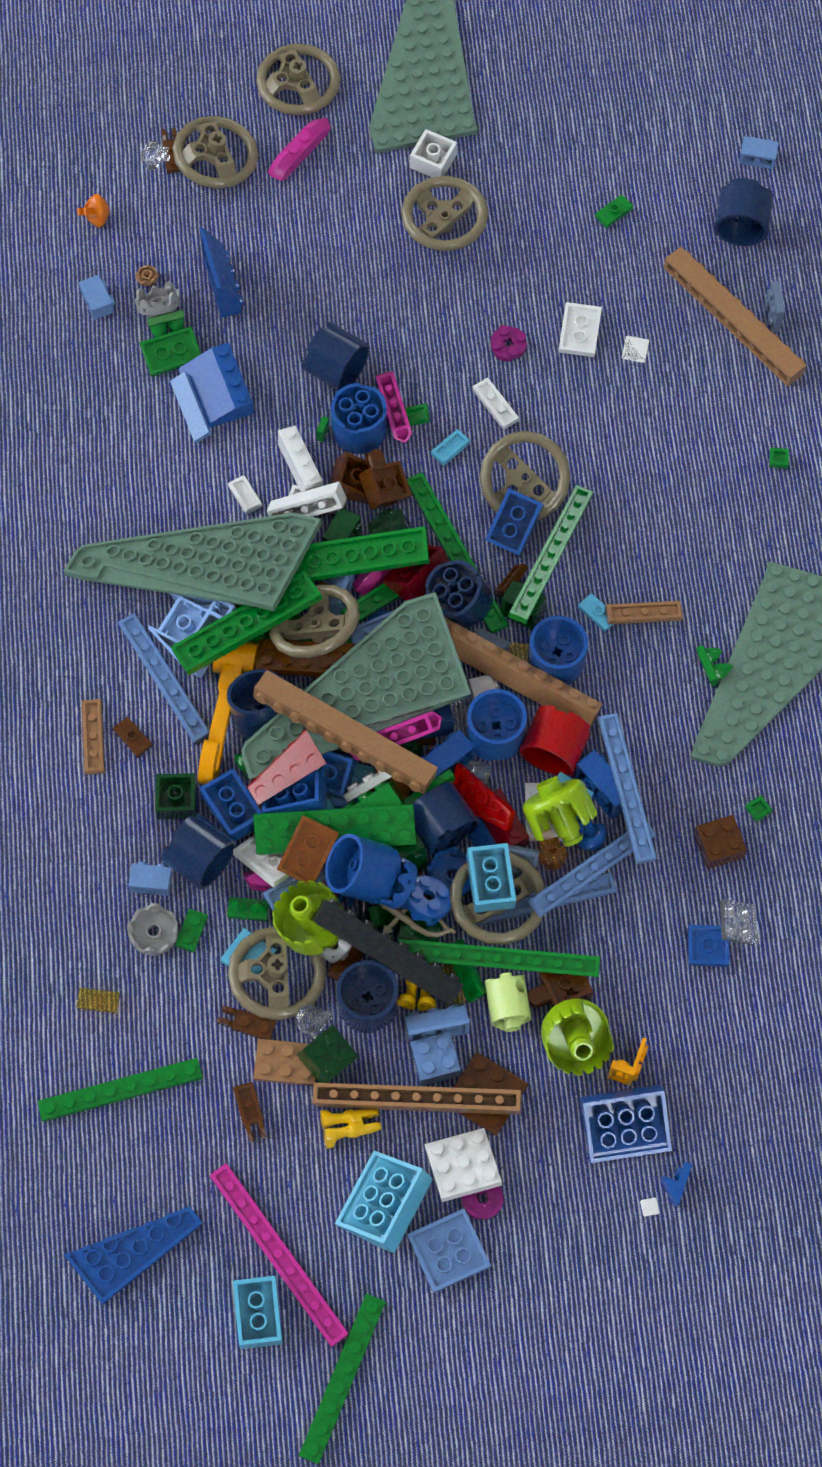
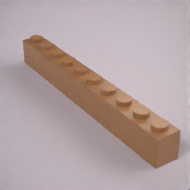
(735, 316)
(520, 674)
(345, 732)
(417, 1098)

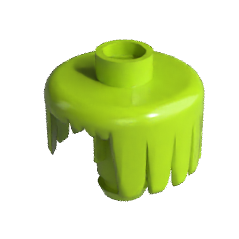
(560, 805)
(294, 916)
(577, 1036)

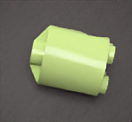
(508, 1002)

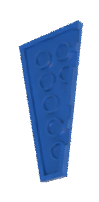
(124, 1256)

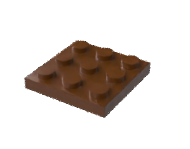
(486, 1074)

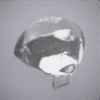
(153, 154)
(480, 770)
(311, 1020)

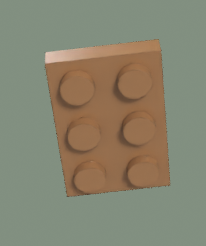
(278, 1063)

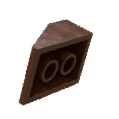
(347, 472)

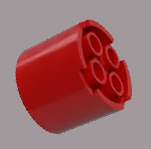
(555, 740)

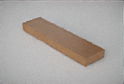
(643, 612)
(93, 736)

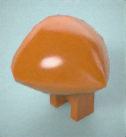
(95, 210)

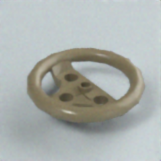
(296, 76)
(214, 149)
(444, 215)
(502, 454)
(318, 626)
(527, 883)
(278, 1003)

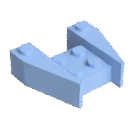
(188, 617)

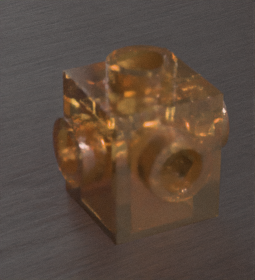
(552, 854)

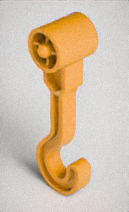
(229, 667)

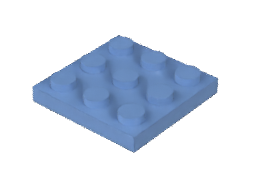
(448, 1250)

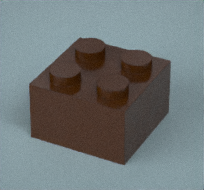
(720, 842)

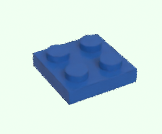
(707, 946)

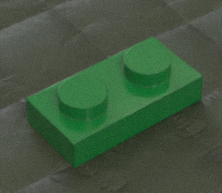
(191, 931)

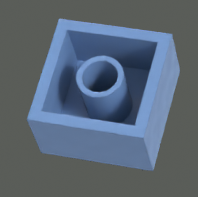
(435, 1058)

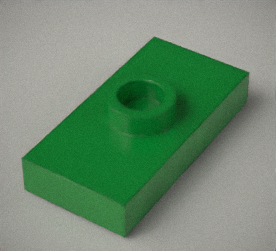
(613, 211)
(418, 414)

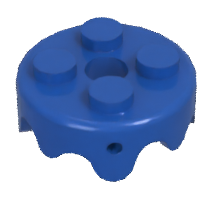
(447, 861)
(403, 886)
(429, 910)

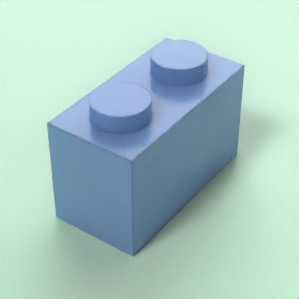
(758, 152)
(96, 296)
(150, 879)

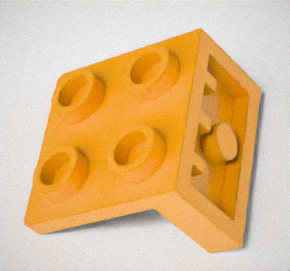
(622, 1072)

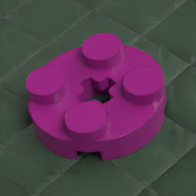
(511, 334)
(485, 1210)

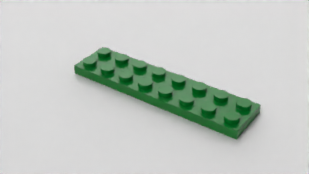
(365, 554)
(243, 626)
(385, 824)

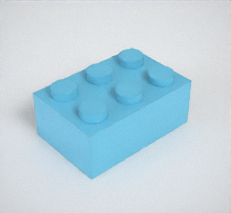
(491, 877)
(257, 1312)

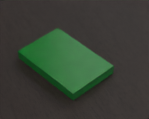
(170, 351)

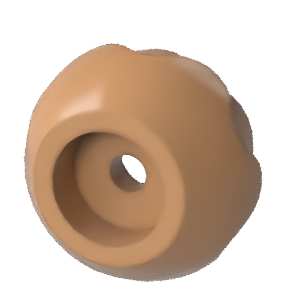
(144, 271)

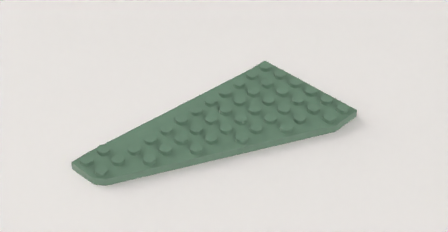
(423, 80)
(223, 562)
(770, 662)
(383, 680)

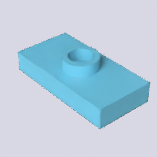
(450, 447)
(595, 610)

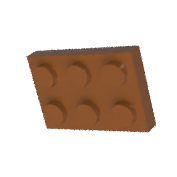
(308, 850)

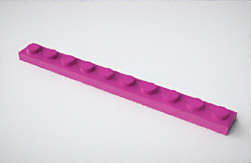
(279, 1255)

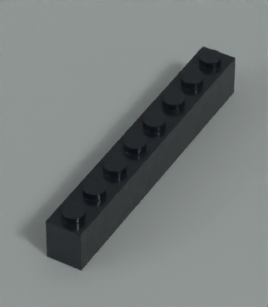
(387, 952)

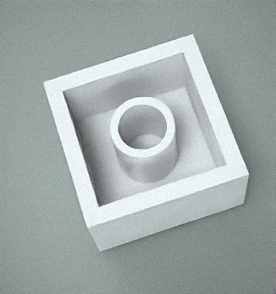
(433, 154)

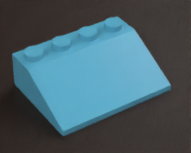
(384, 1201)

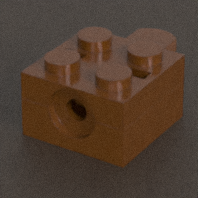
(383, 482)
(558, 988)

